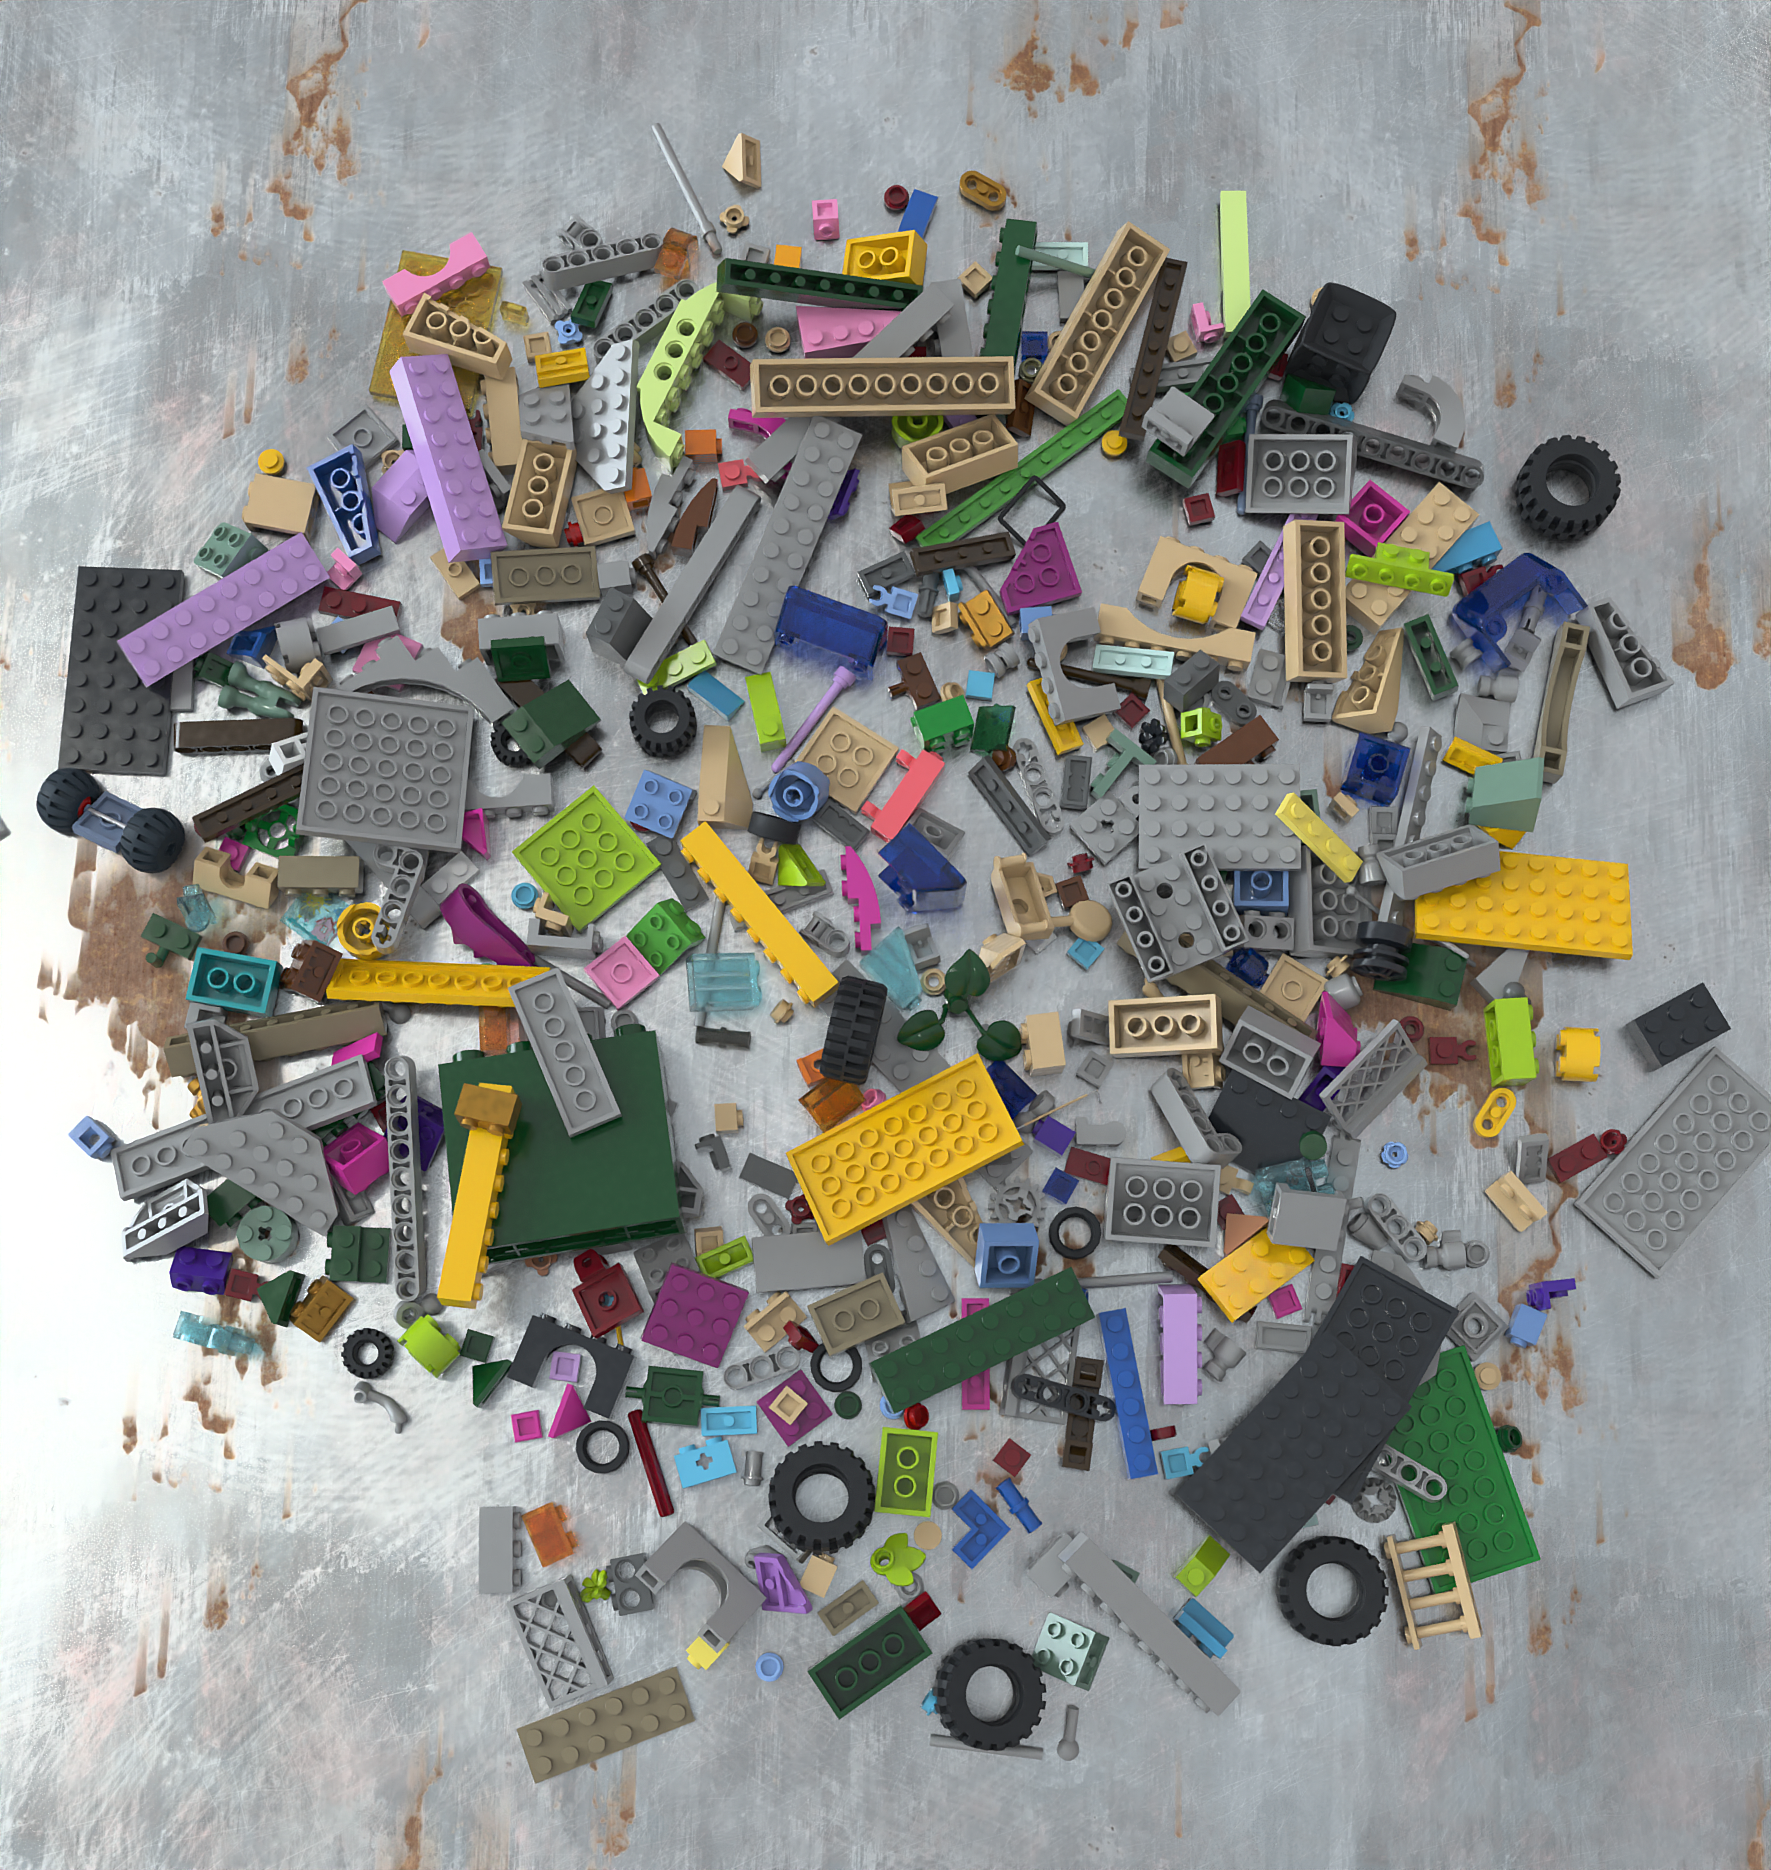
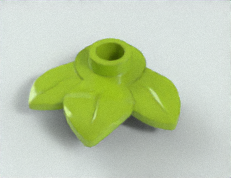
(901, 1560)

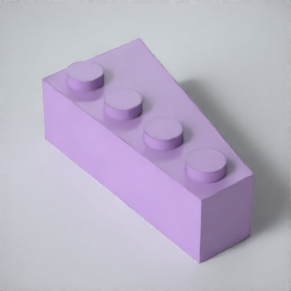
(1179, 1344)

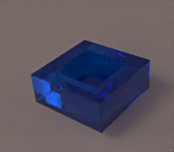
(1034, 344)
(1060, 1186)

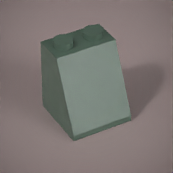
(1506, 794)

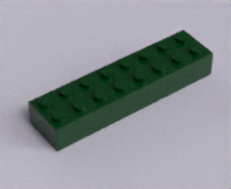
(1232, 382)
(981, 1340)

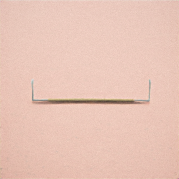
(1099, 1099)

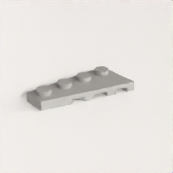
(919, 1275)

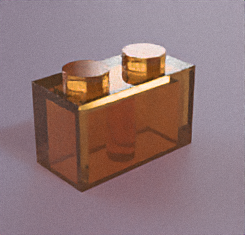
(494, 1029)
(831, 1102)
(549, 1533)

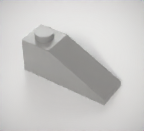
(1500, 972)

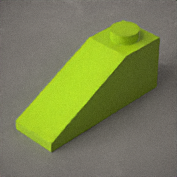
(766, 712)

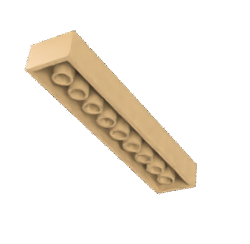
(882, 386)

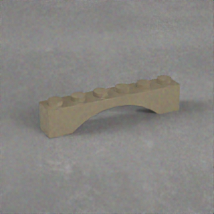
(1562, 678)

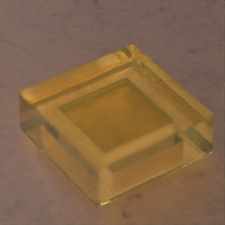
(514, 313)

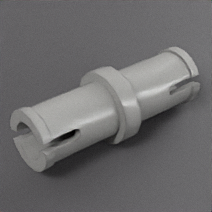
(1533, 609)

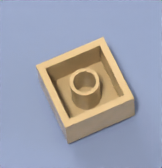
(1043, 1044)

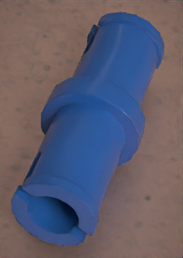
(1019, 1505)

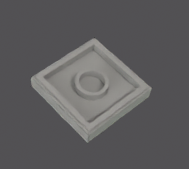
(366, 433)

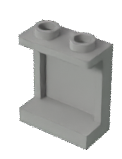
(563, 946)
(1307, 1218)

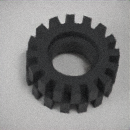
(502, 752)
(351, 1348)

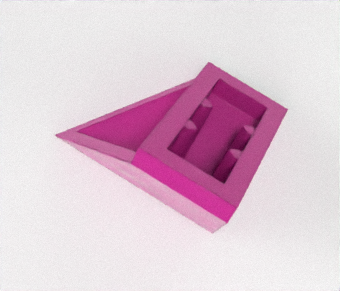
(477, 832)

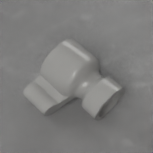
(1502, 688)
(1370, 870)
(1450, 1255)
(1226, 1354)

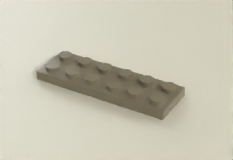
(605, 1724)

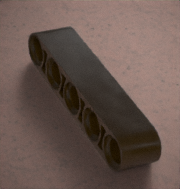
(523, 692)
(233, 734)

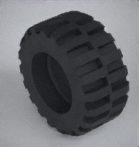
(1585, 461)
(853, 1030)
(821, 1460)
(1370, 1590)
(1025, 1701)

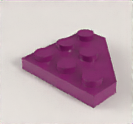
(1041, 572)

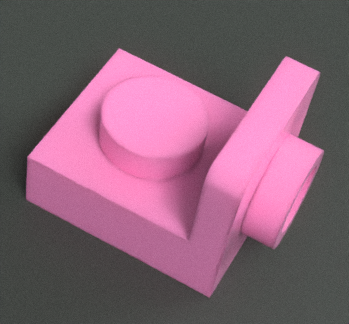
(825, 219)
(1202, 325)
(344, 571)

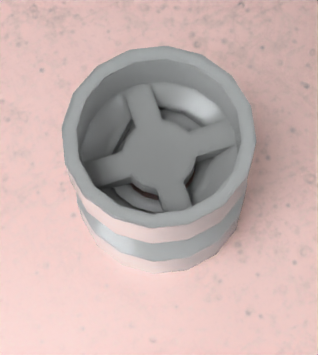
(1001, 659)

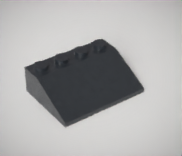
(1263, 1122)

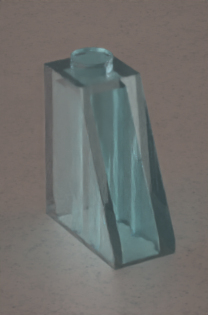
(893, 966)

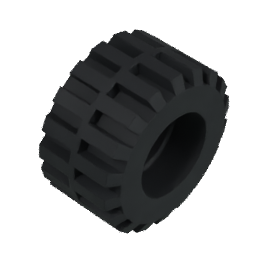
(657, 701)

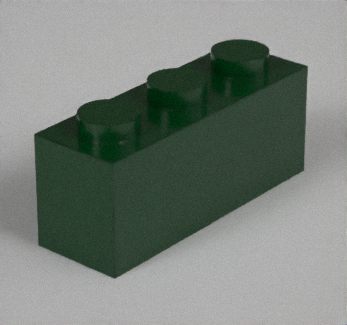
(1430, 657)

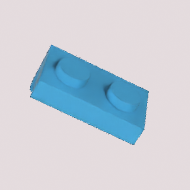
(1205, 1628)

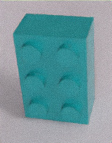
(234, 982)

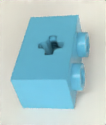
(722, 1464)

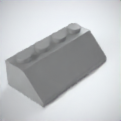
(1440, 861)

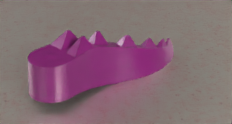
(482, 930)

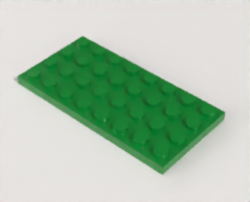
(1456, 1439)

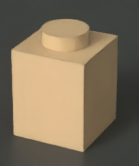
(819, 1574)

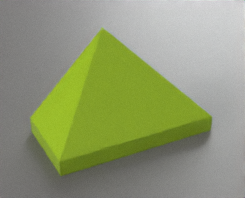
(796, 867)

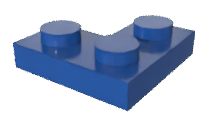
(985, 1528)

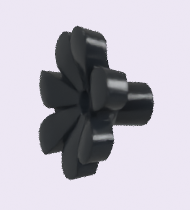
(1153, 736)

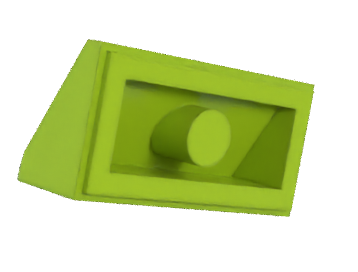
(726, 1258)

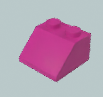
(1335, 1034)
(357, 1158)

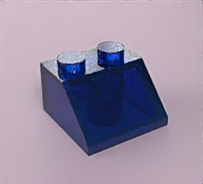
(1375, 769)

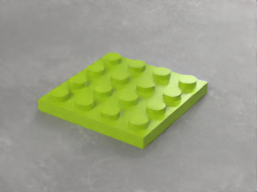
(586, 858)

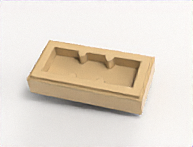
(456, 575)

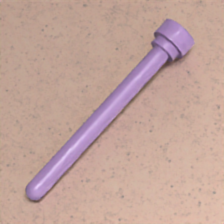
(842, 679)

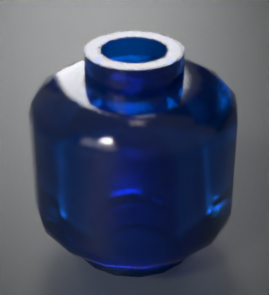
(1249, 966)

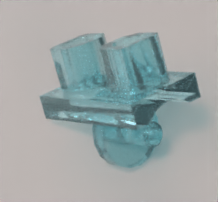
(195, 908)

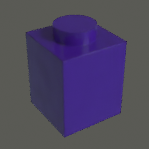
(1052, 1136)

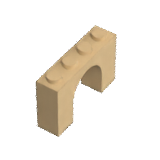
(1172, 558)

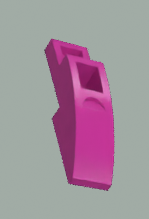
(860, 891)

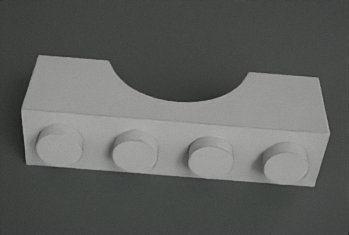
(532, 795)

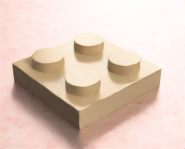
(602, 516)
(1294, 987)

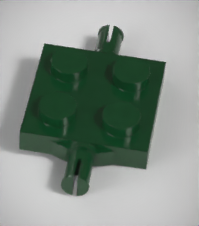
(672, 1396)

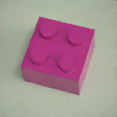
(1372, 518)

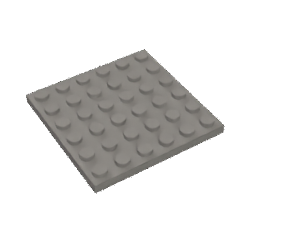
(385, 770)

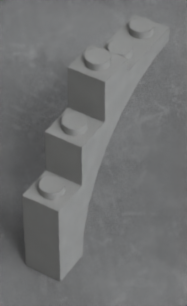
(432, 669)

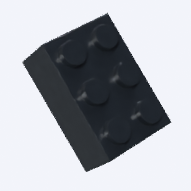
(1678, 1026)

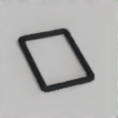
(1017, 497)

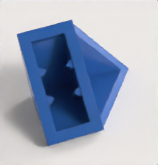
(253, 645)

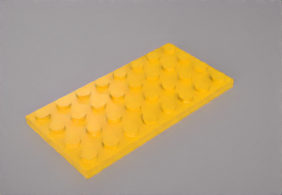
(1536, 907)
(904, 1149)

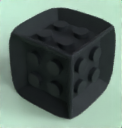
(1342, 341)

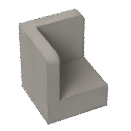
(201, 1012)

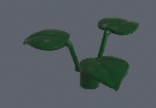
(964, 977)

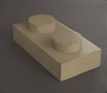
(848, 1608)

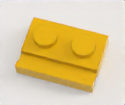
(562, 367)

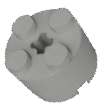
(297, 643)

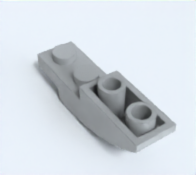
(662, 514)

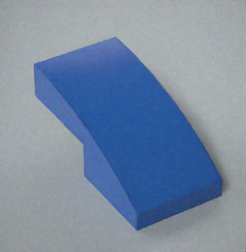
(918, 212)

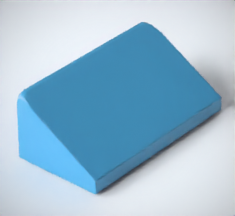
(715, 695)

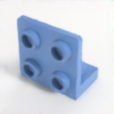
(659, 803)

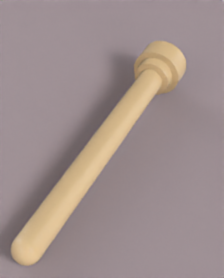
(1171, 725)

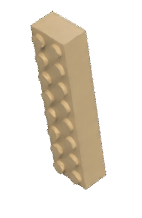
(1097, 324)

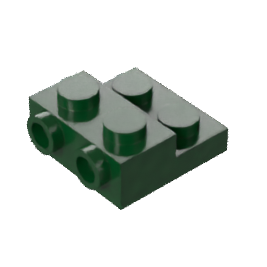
(358, 1254)

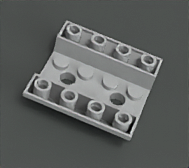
(1196, 908)

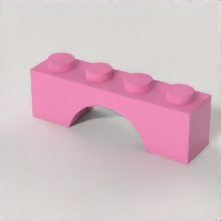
(465, 262)

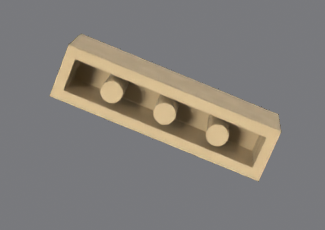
(504, 420)

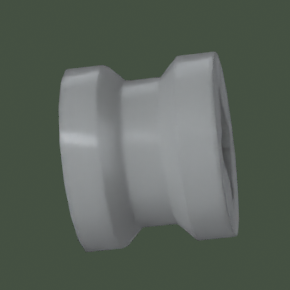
(1466, 653)

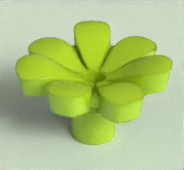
(595, 1587)

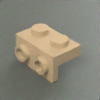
(554, 922)

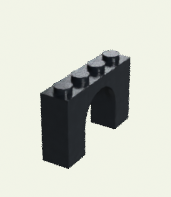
(611, 1363)

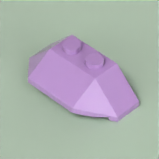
(399, 497)

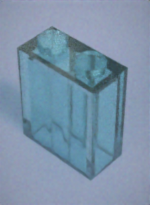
(723, 982)

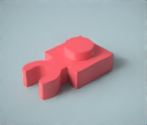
(736, 473)

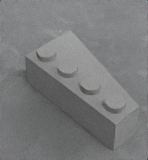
(1620, 655)

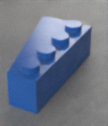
(347, 499)

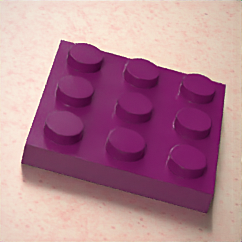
(694, 1315)

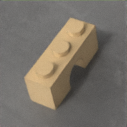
(216, 875)

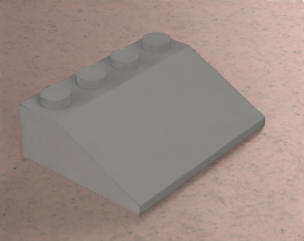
(1300, 473)
(1323, 910)
(1162, 1202)

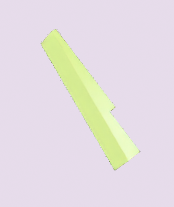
(1234, 258)

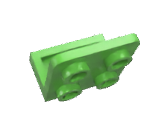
(665, 934)

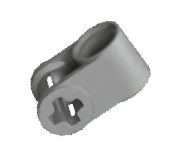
(578, 233)
(822, 932)

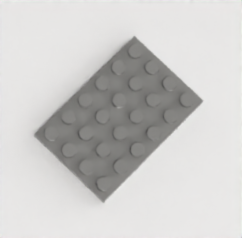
(1219, 805)

